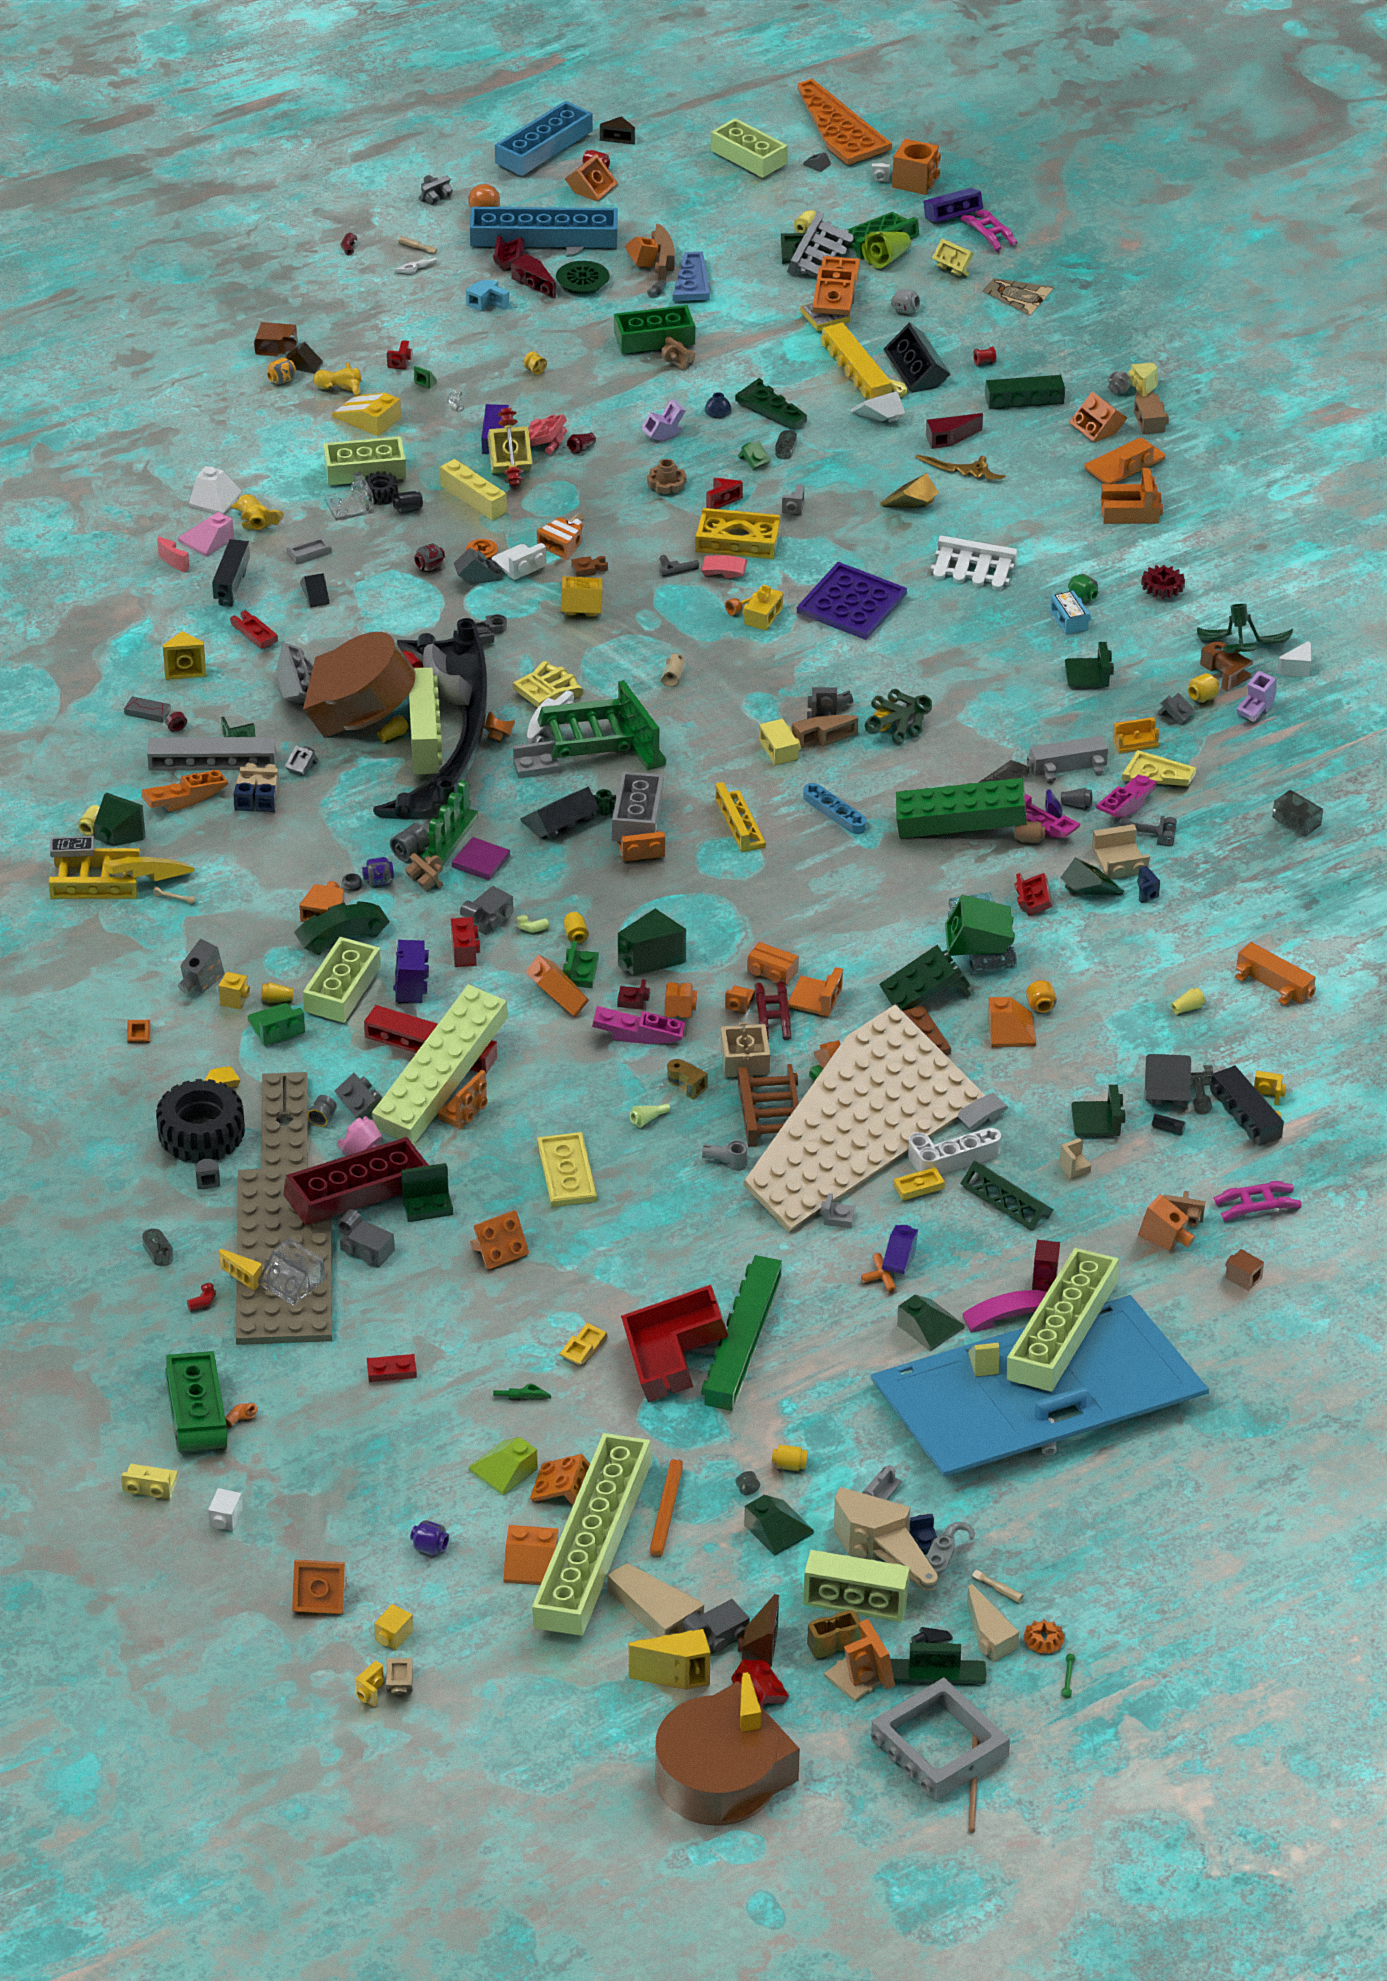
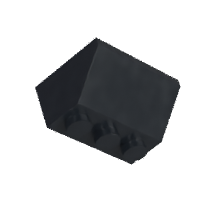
(561, 813)

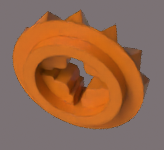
(486, 546)
(1034, 1639)

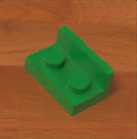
(581, 966)

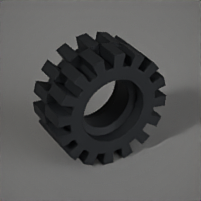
(382, 486)

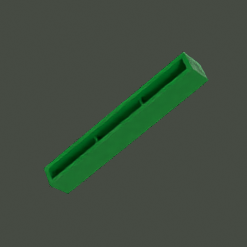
(743, 1332)

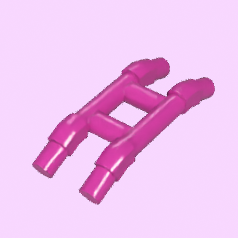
(989, 234)
(1249, 1207)

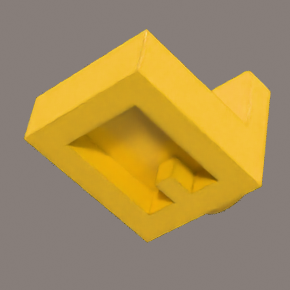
(1270, 1084)
(369, 1682)

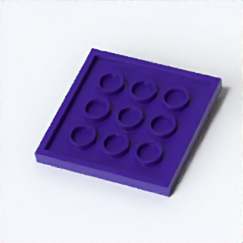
(851, 600)

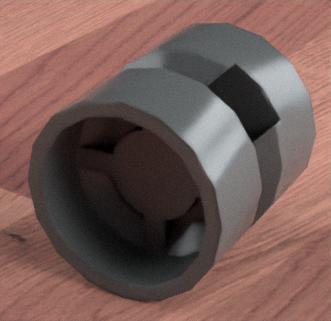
(410, 841)

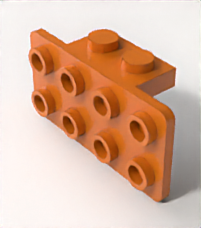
(1124, 461)

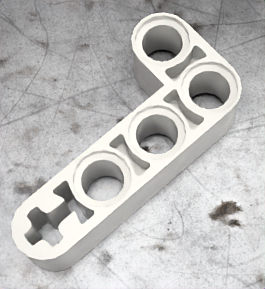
(955, 1152)

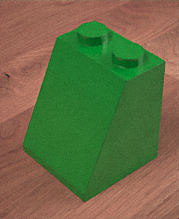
(978, 927)

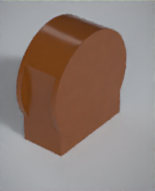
(358, 683)
(713, 1768)

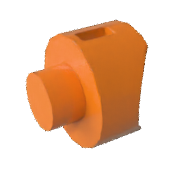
(498, 728)

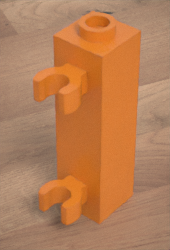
(1275, 973)

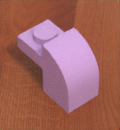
(665, 425)
(1260, 696)

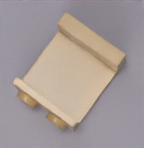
(1118, 851)

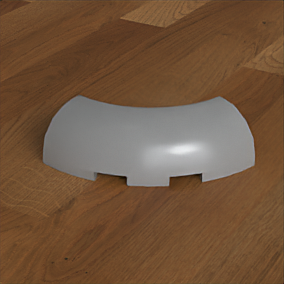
(450, 687)

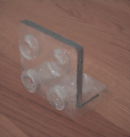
(351, 502)

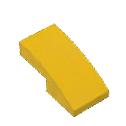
(585, 1345)

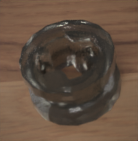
(747, 1483)

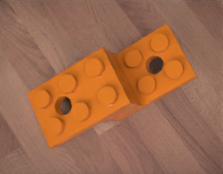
(839, 280)

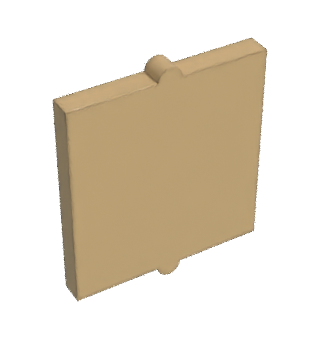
(840, 1678)

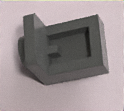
(1177, 707)

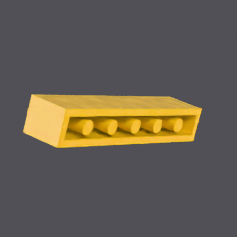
(855, 361)

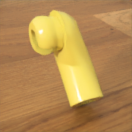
(900, 387)

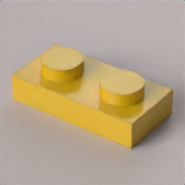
(919, 1183)

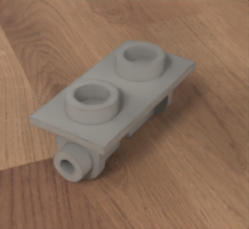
(883, 1484)

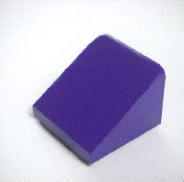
(1052, 805)

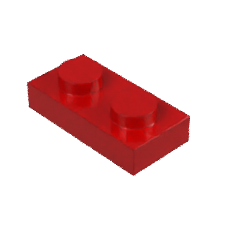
(391, 1368)

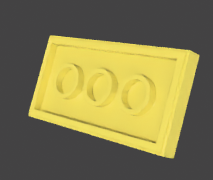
(566, 1169)

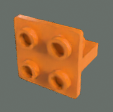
(500, 1239)

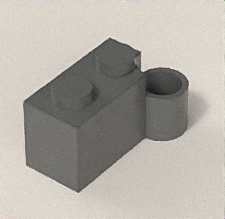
(489, 909)
(365, 1239)
(721, 1625)

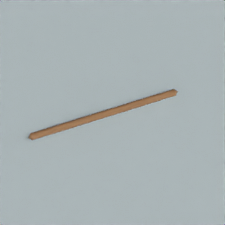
(973, 1791)

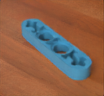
(852, 821)

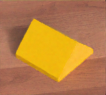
(184, 657)

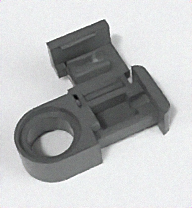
(487, 629)

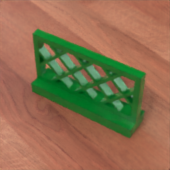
(882, 224)
(636, 720)

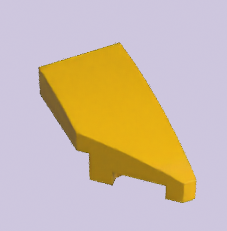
(225, 1075)

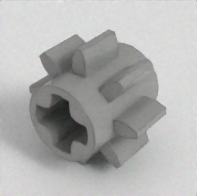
(1118, 382)

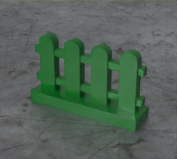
(452, 824)

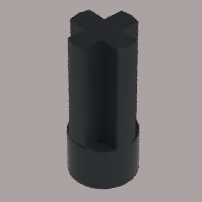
(1168, 1124)

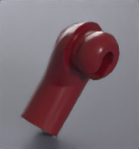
(346, 243)

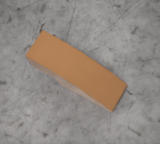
(825, 729)

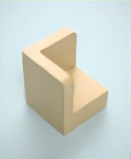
(1072, 1159)

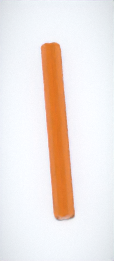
(666, 1508)

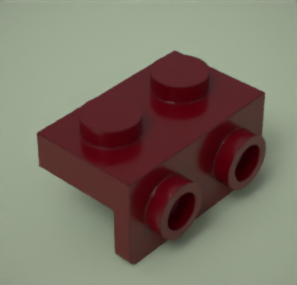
(508, 252)

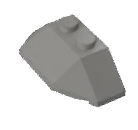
(293, 673)

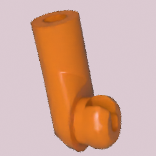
(241, 1412)

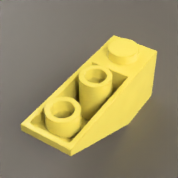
(1143, 377)

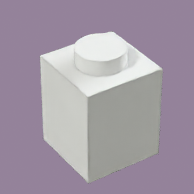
(225, 1509)

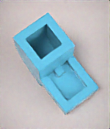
(487, 293)

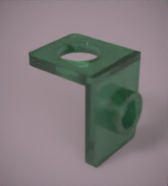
(240, 731)

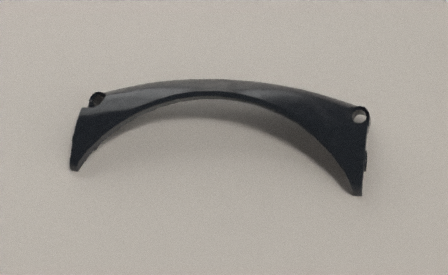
(463, 658)

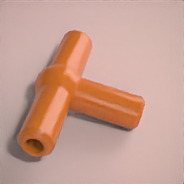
(879, 1274)

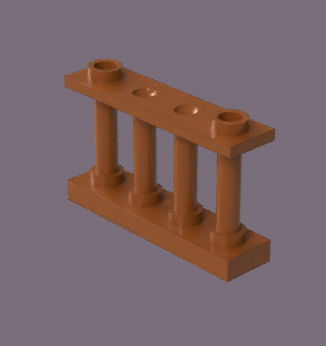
(748, 1099)

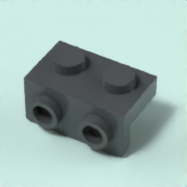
(358, 1096)

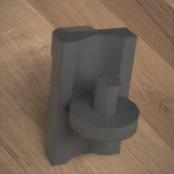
(433, 187)

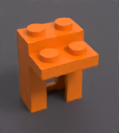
(1132, 502)

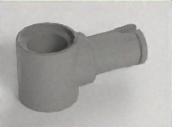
(733, 1154)

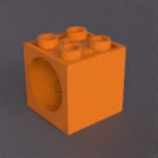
(916, 166)

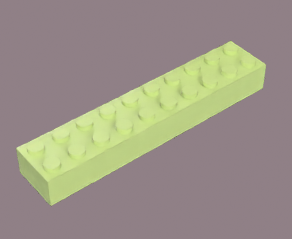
(592, 1534)

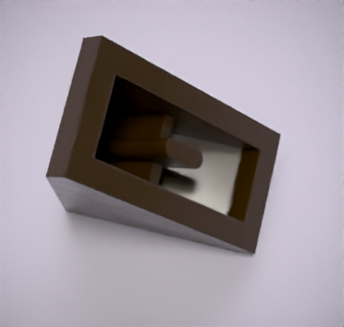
(617, 131)
(305, 359)

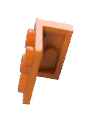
(642, 846)

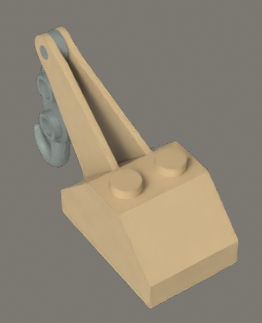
(880, 1530)

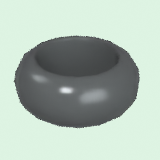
(352, 885)

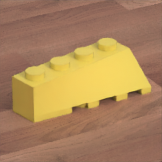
(473, 489)

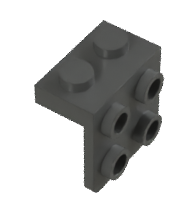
(1168, 1078)

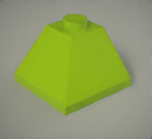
(506, 1464)

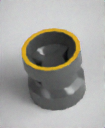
(322, 1110)

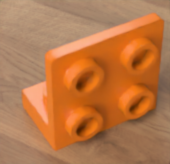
(817, 995)
(466, 1102)
(560, 1478)

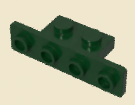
(936, 1661)

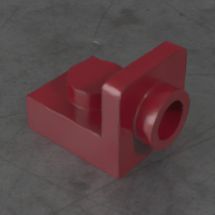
(633, 996)

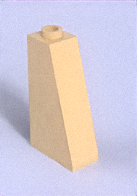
(652, 1600)

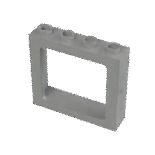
(941, 1781)

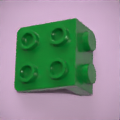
(277, 1023)

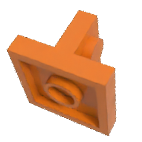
(319, 1586)
(869, 1658)

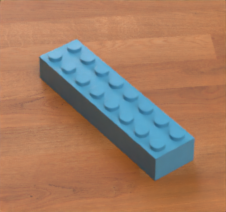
(545, 226)

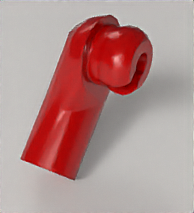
(205, 1299)

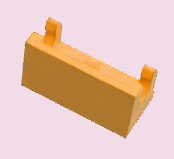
(1136, 735)

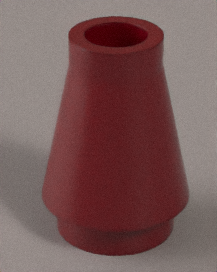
(579, 442)

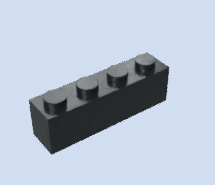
(1246, 1105)

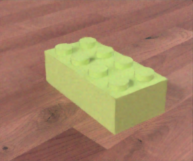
(749, 147)
(363, 456)
(342, 979)
(857, 1585)

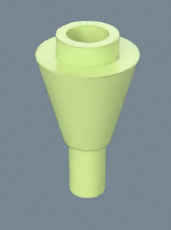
(644, 1114)

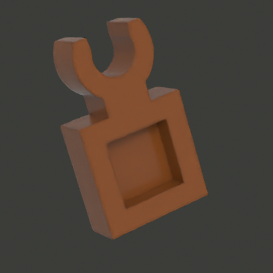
(586, 566)

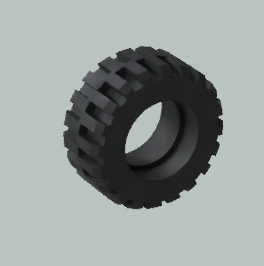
(197, 1101)

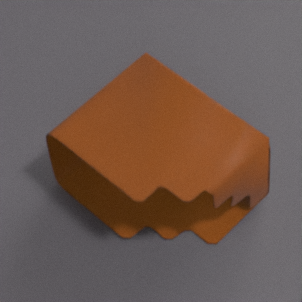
(275, 338)

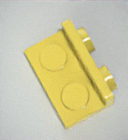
(953, 257)
(149, 1481)

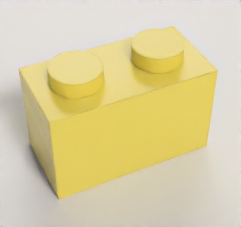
(779, 741)

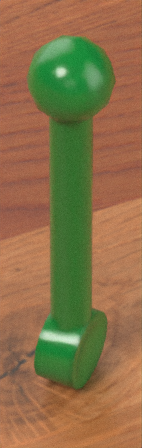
(1067, 1692)

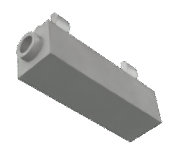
(1068, 756)

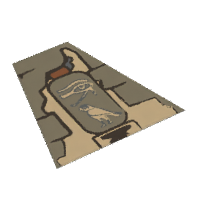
(1017, 294)

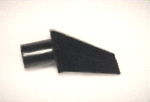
(931, 1635)

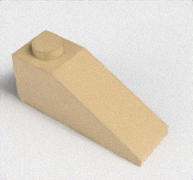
(992, 1630)

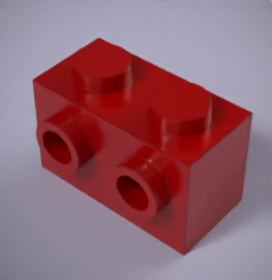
(463, 941)

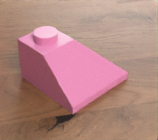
(209, 534)

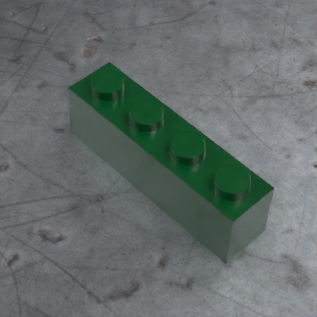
(1025, 391)

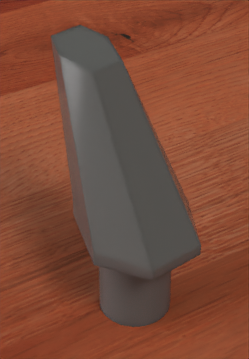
(657, 288)

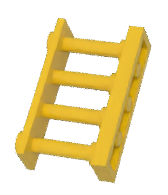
(93, 887)

